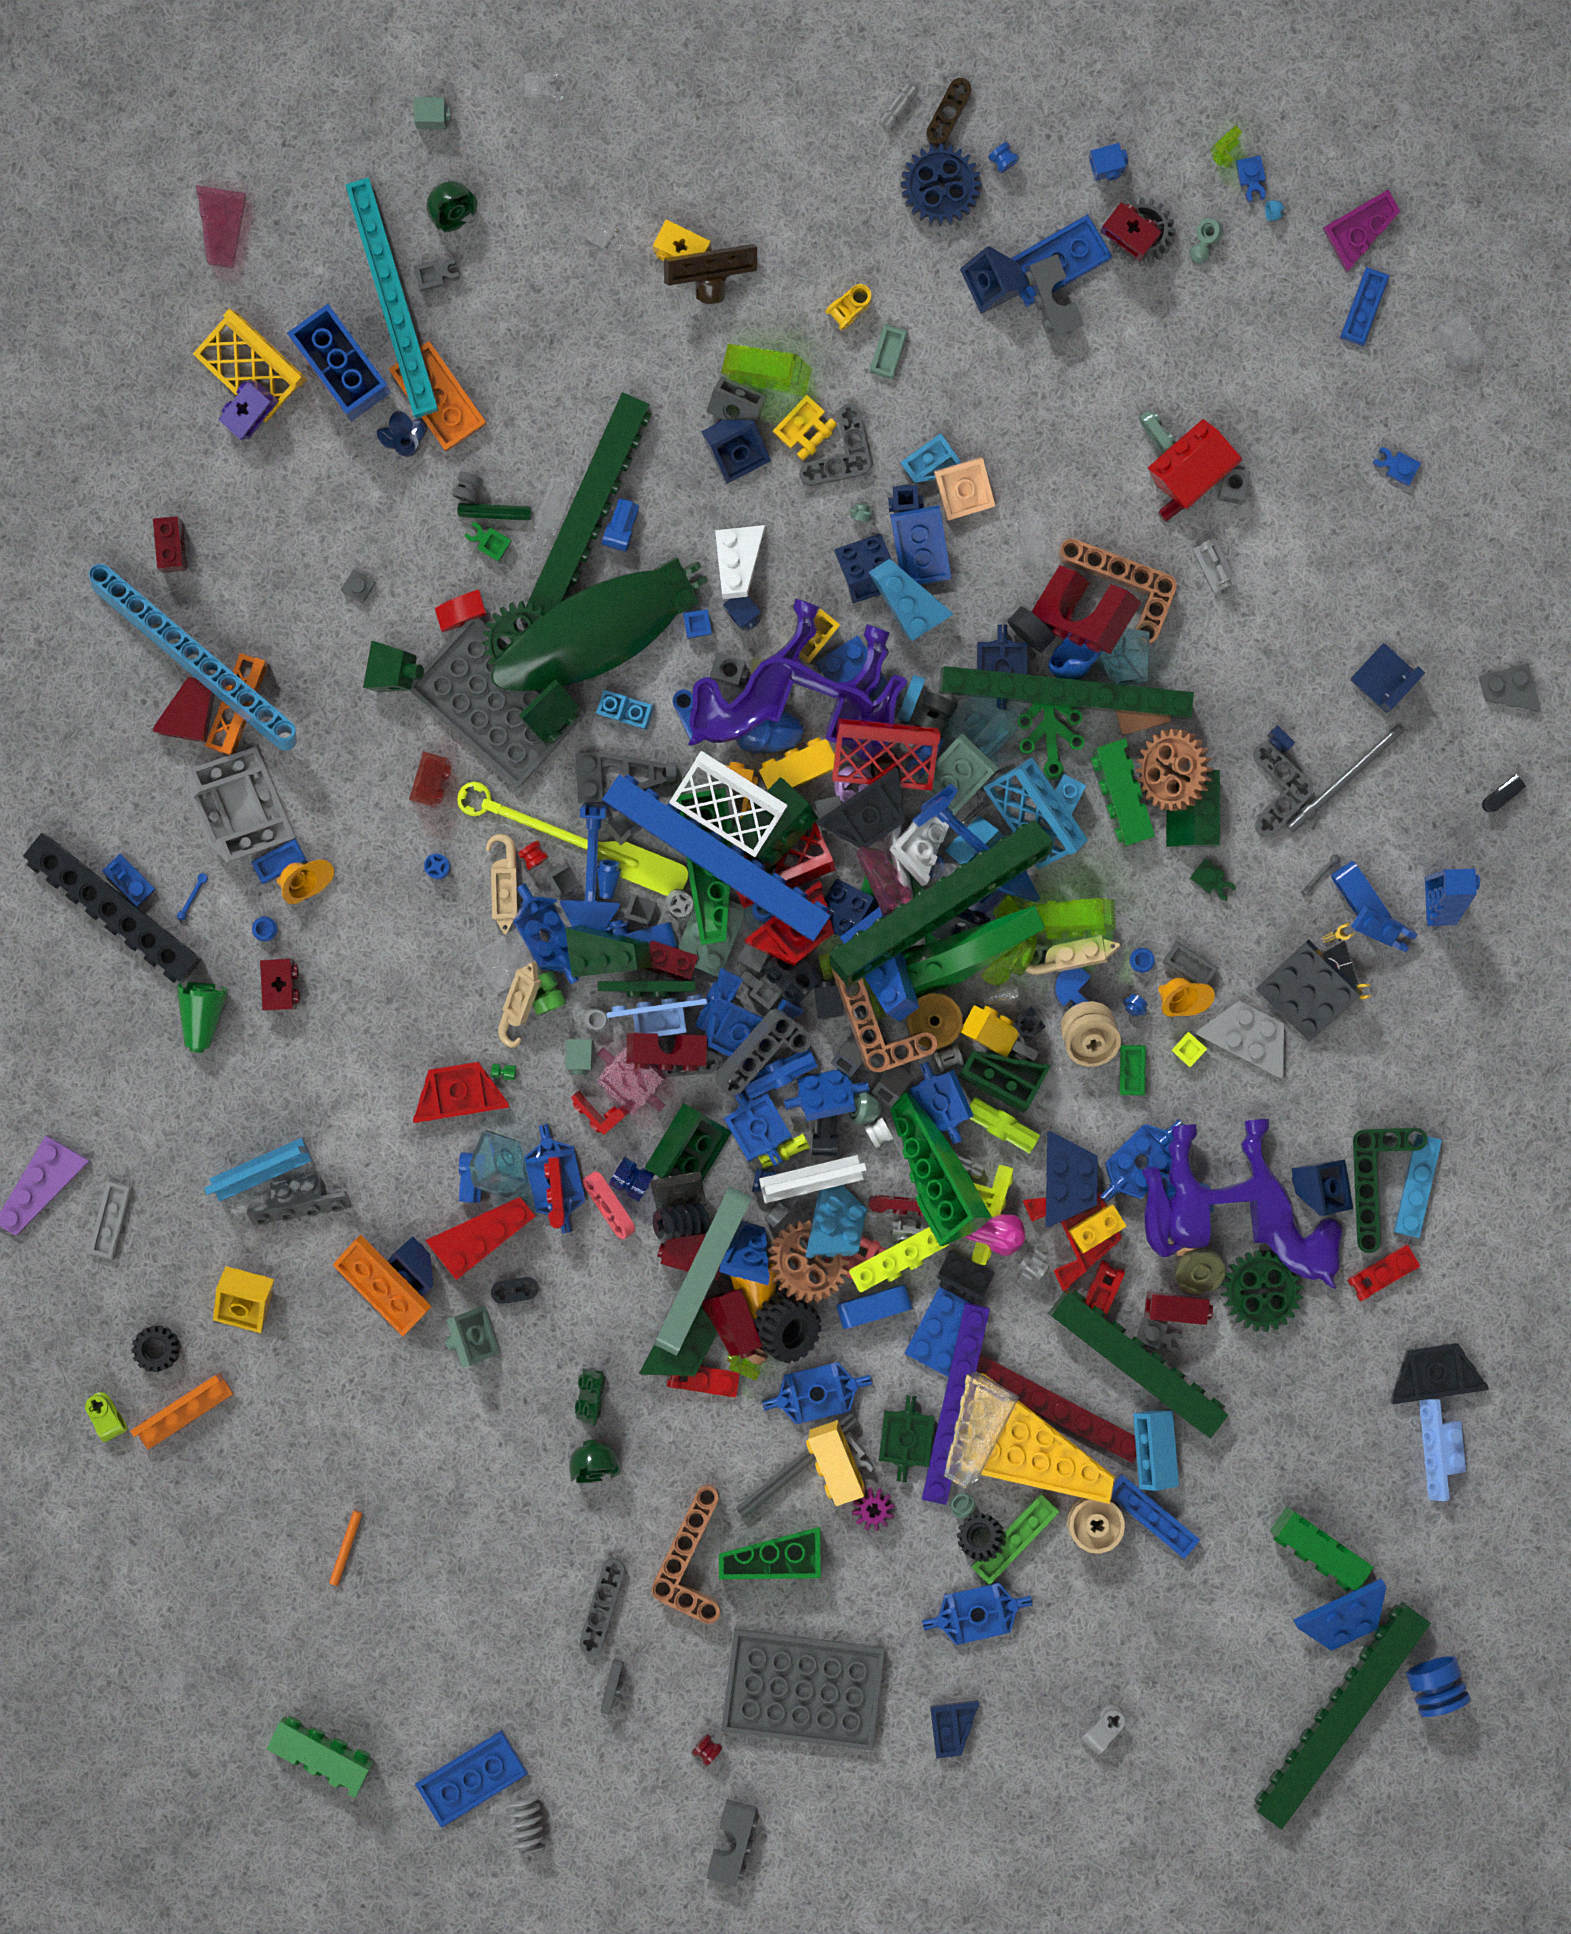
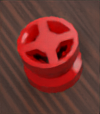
(533, 855)

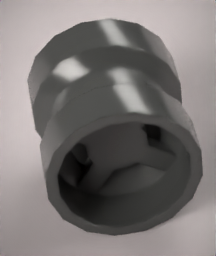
(467, 487)

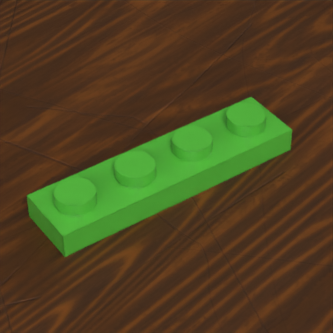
(1018, 1537)

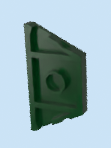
(636, 988)
(690, 1354)

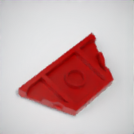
(785, 942)
(458, 1092)

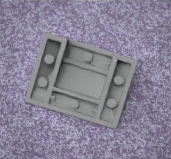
(238, 805)

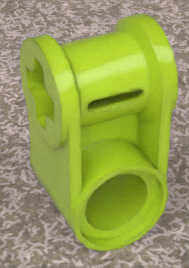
(107, 1420)

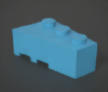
(908, 601)

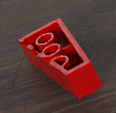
(477, 1238)

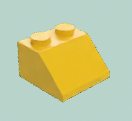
(242, 1299)

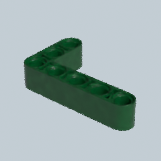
(1372, 1177)

